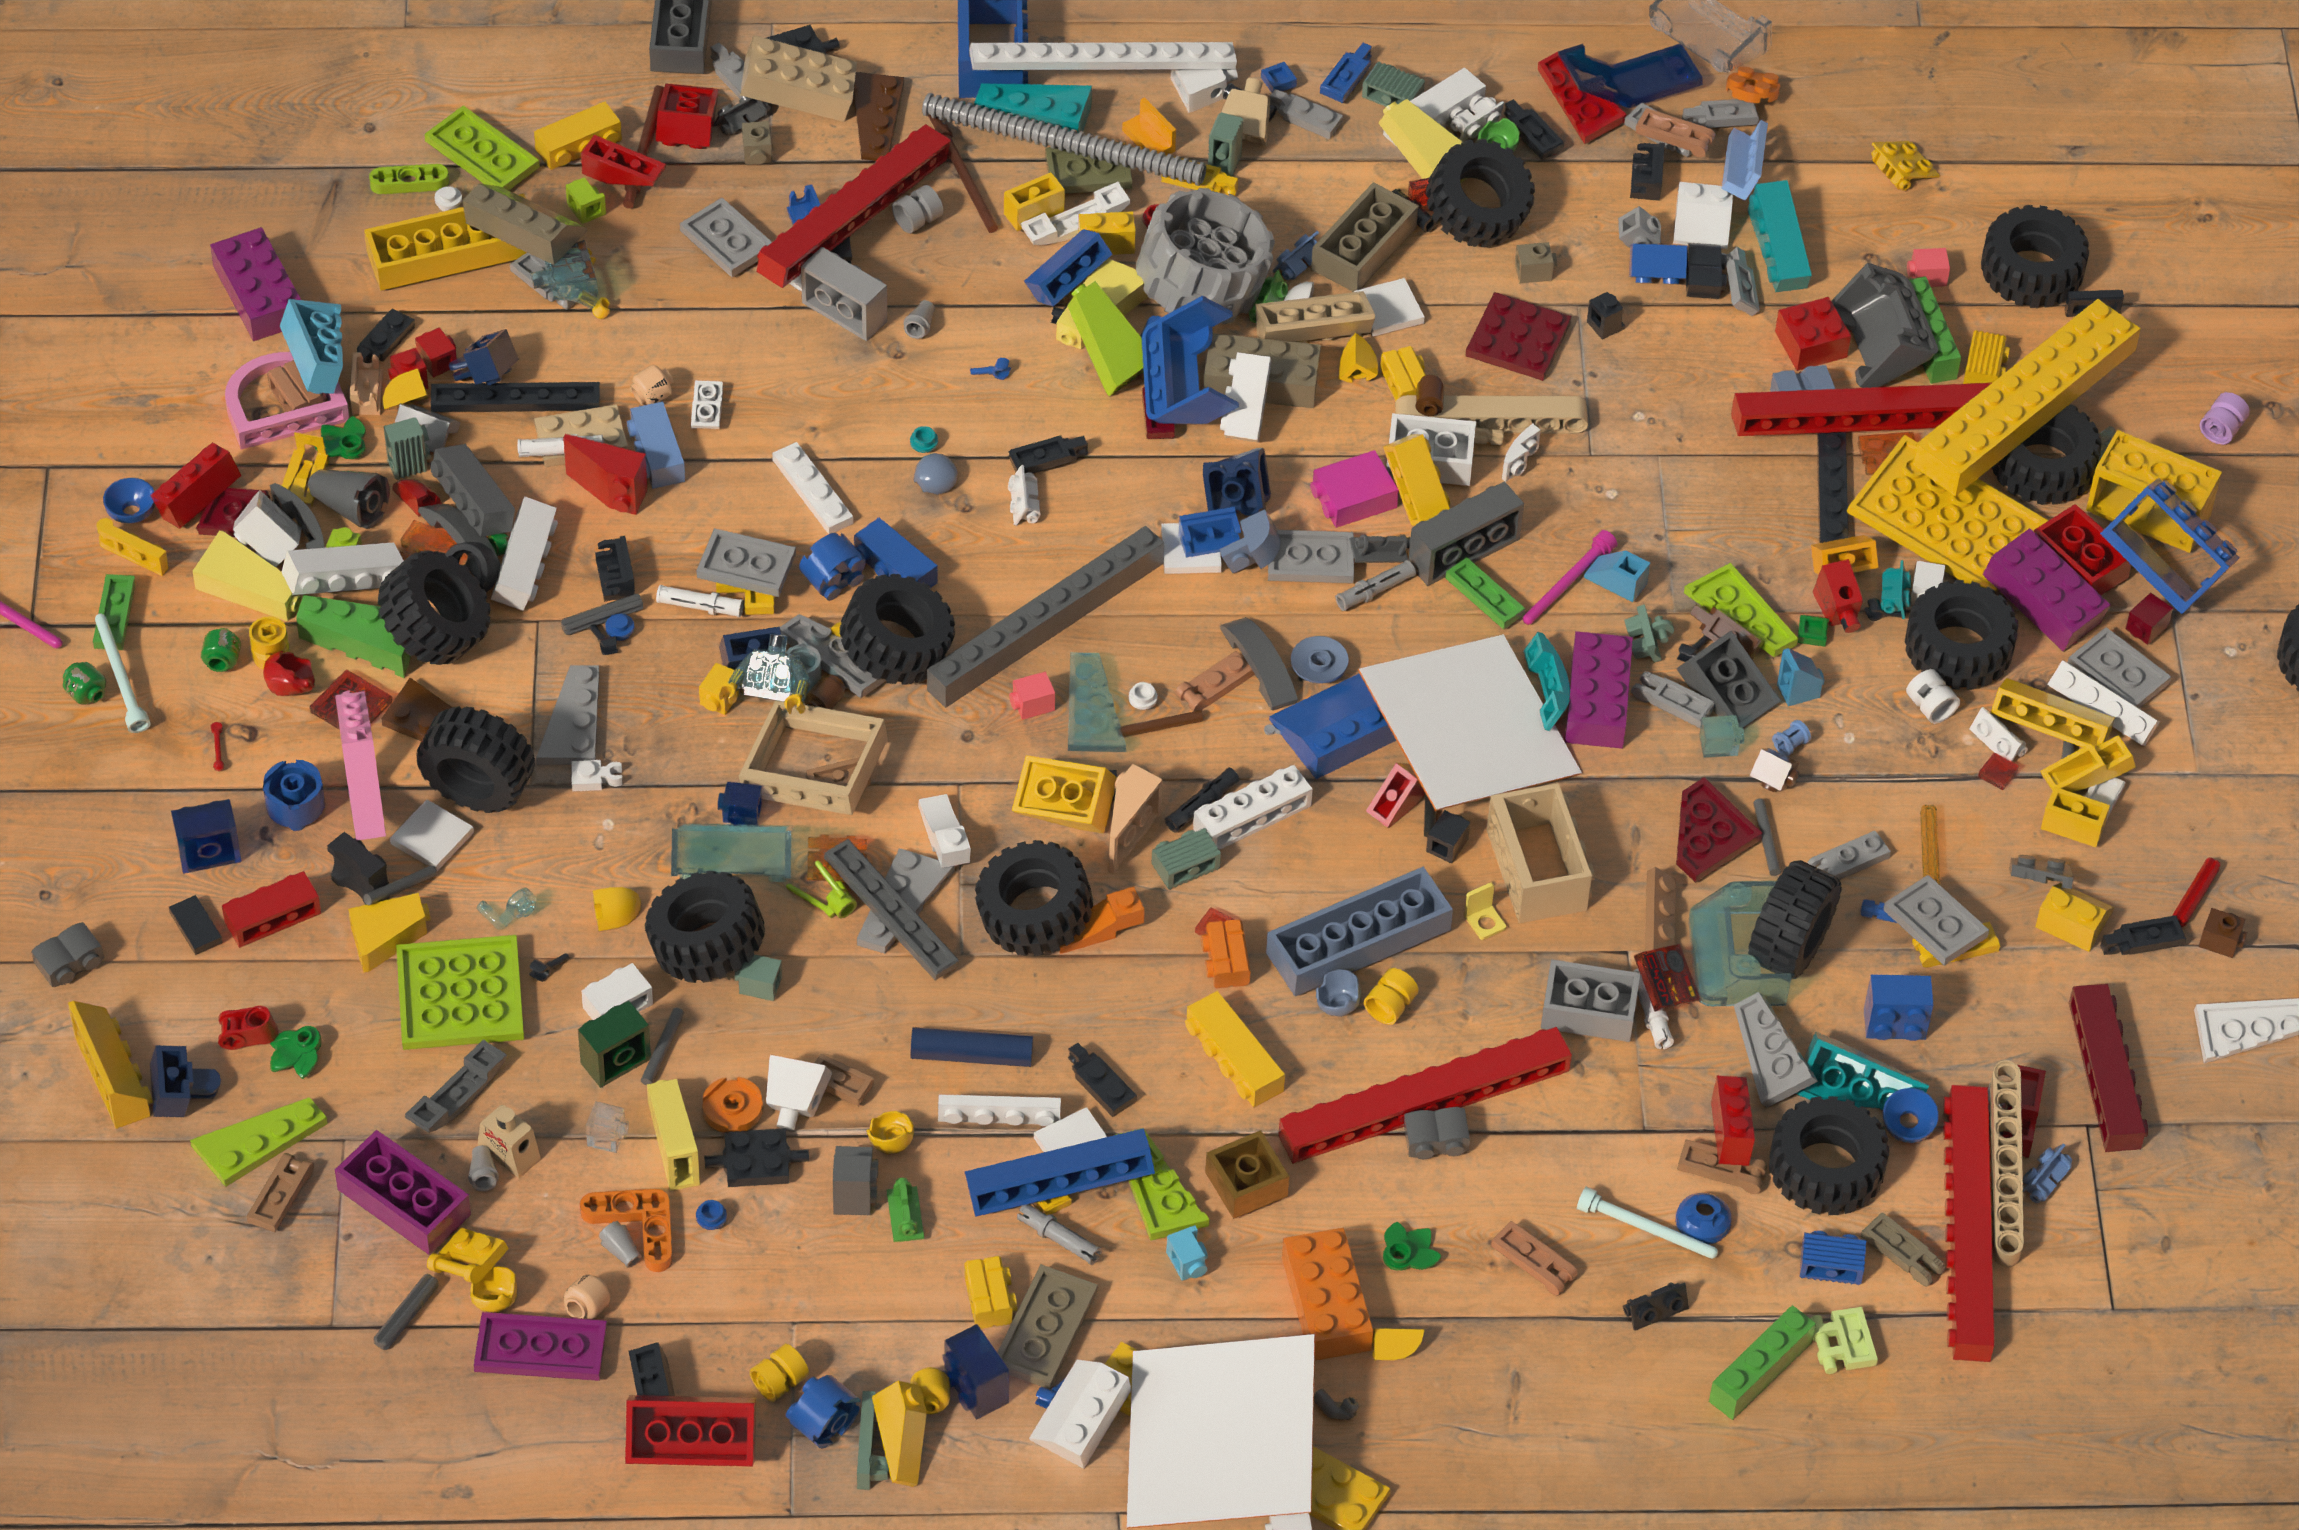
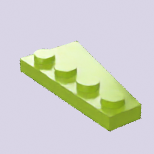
(1736, 597)
(252, 1142)
(1164, 1201)

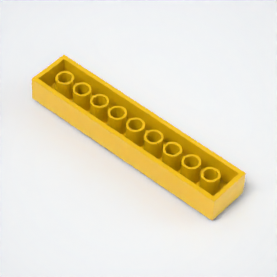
(2026, 397)

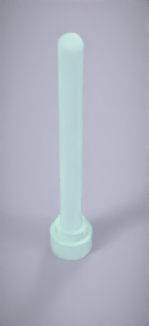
(136, 718)
(1593, 1202)

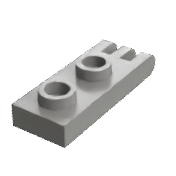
(1852, 856)

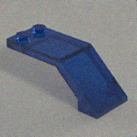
(1635, 79)

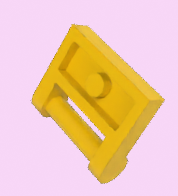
(471, 1248)

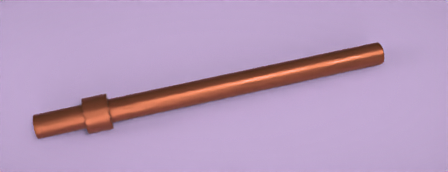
(646, 137)
(965, 176)

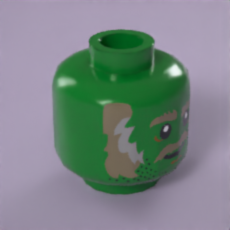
(220, 649)
(84, 683)

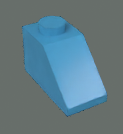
(1799, 678)

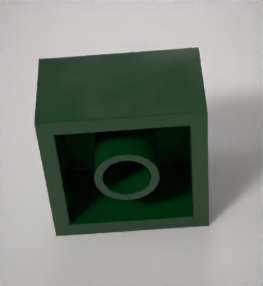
(614, 1043)

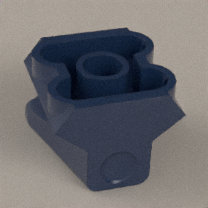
(1238, 482)

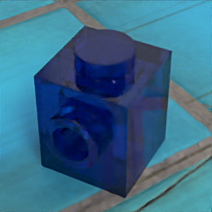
(741, 803)

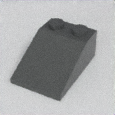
(1730, 680)

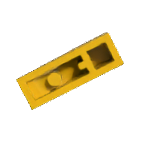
(902, 1427)

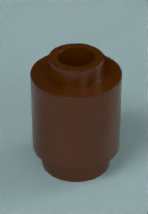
(1429, 395)
(826, 692)

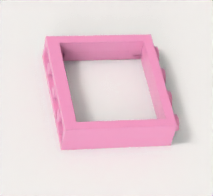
(360, 765)

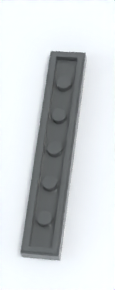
(891, 909)

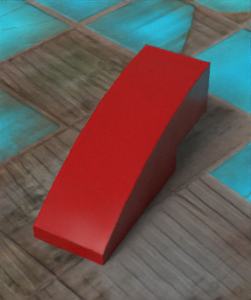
(2031, 1092)

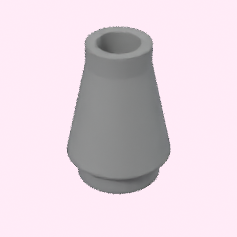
(919, 320)
(482, 1171)
(619, 1243)

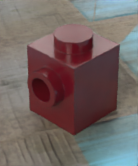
(2149, 618)

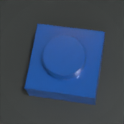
(1278, 77)

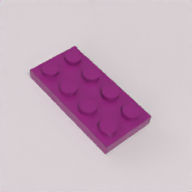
(540, 1346)

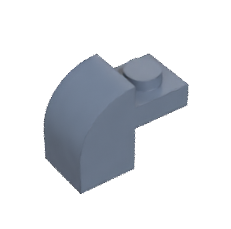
(1258, 546)

